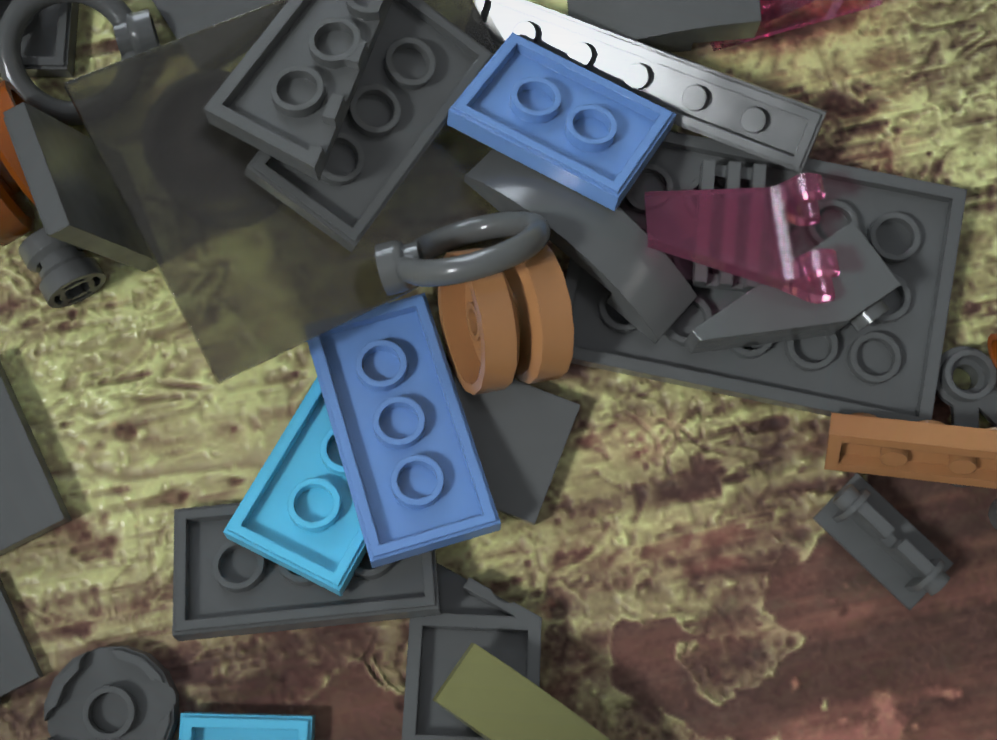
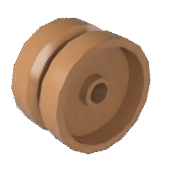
(508, 325)

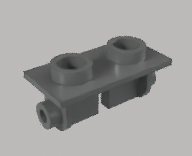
(884, 542)

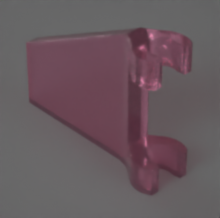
(747, 233)

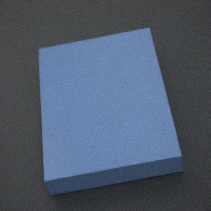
(561, 120)

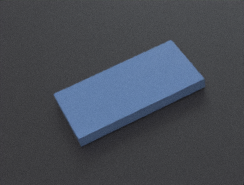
(402, 433)

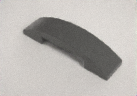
(603, 242)

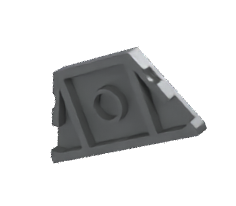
(438, 642)

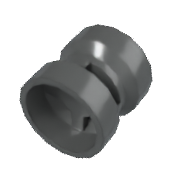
(63, 269)

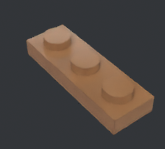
(912, 449)

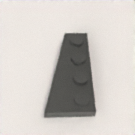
(300, 80)

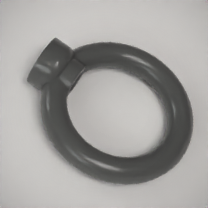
(133, 32)
(414, 262)

